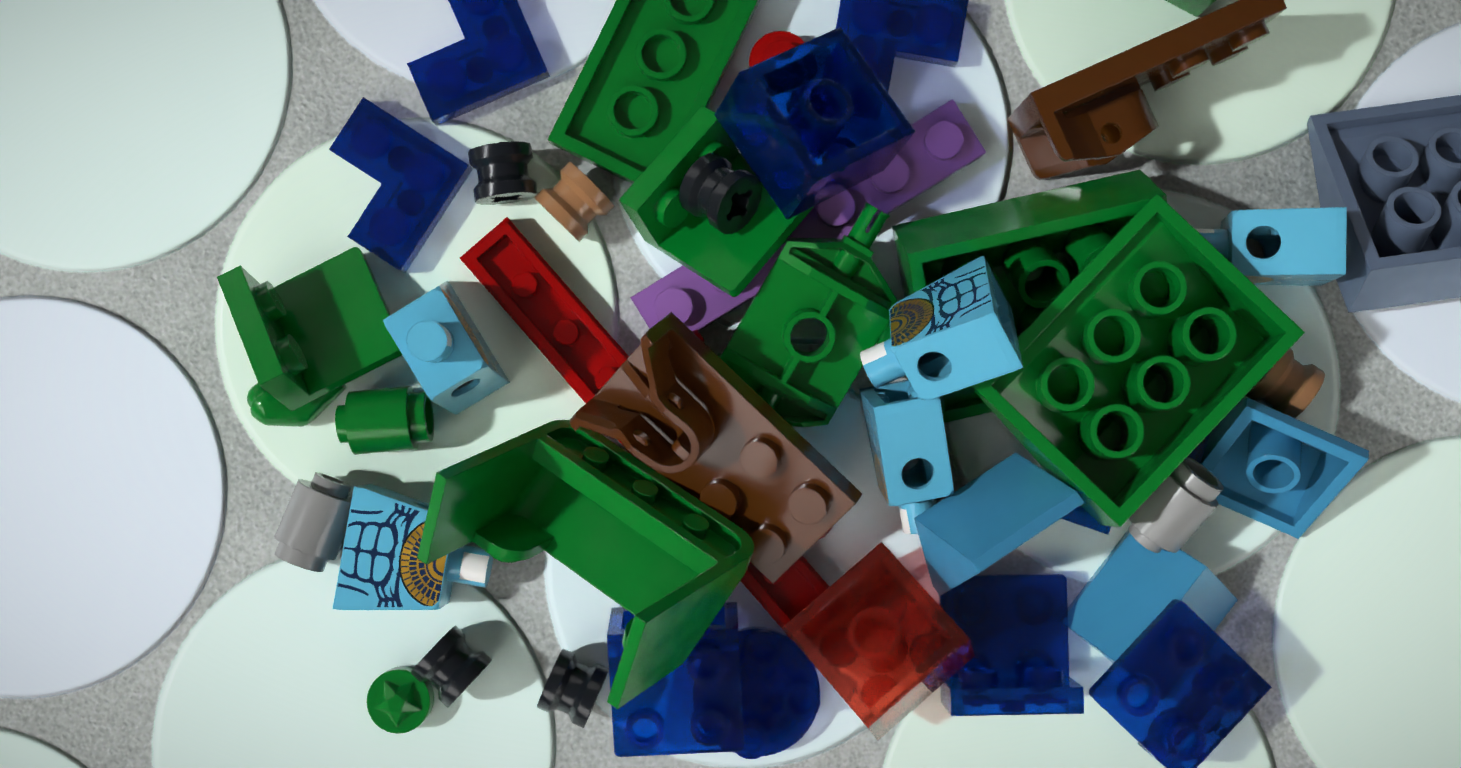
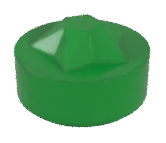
(399, 700)

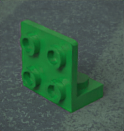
(656, 211)
(312, 327)

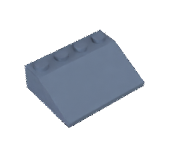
(1402, 198)

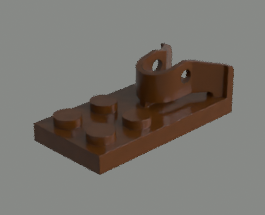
(1065, 121)
(720, 443)

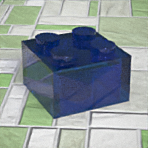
(813, 122)

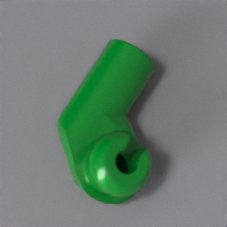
(273, 413)

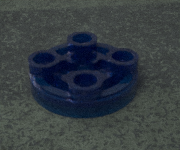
(777, 691)

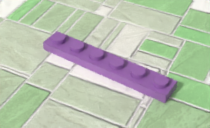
(933, 153)

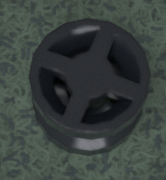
(502, 173)
(720, 193)
(451, 666)
(572, 687)

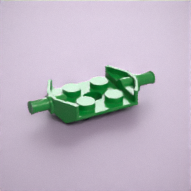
(819, 281)

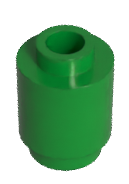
(385, 420)

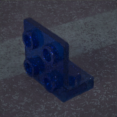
(1018, 647)
(1179, 688)
(691, 707)

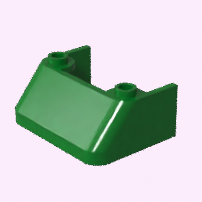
(608, 523)

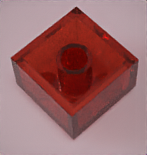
(880, 640)

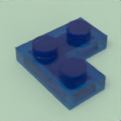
(903, 29)
(483, 67)
(415, 181)

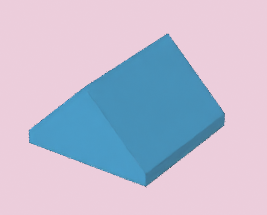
(1278, 466)
(990, 519)
(1135, 588)

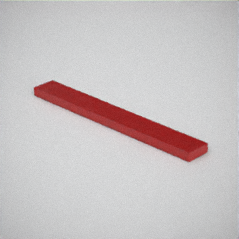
(587, 360)

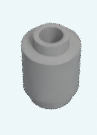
(1176, 508)
(314, 522)

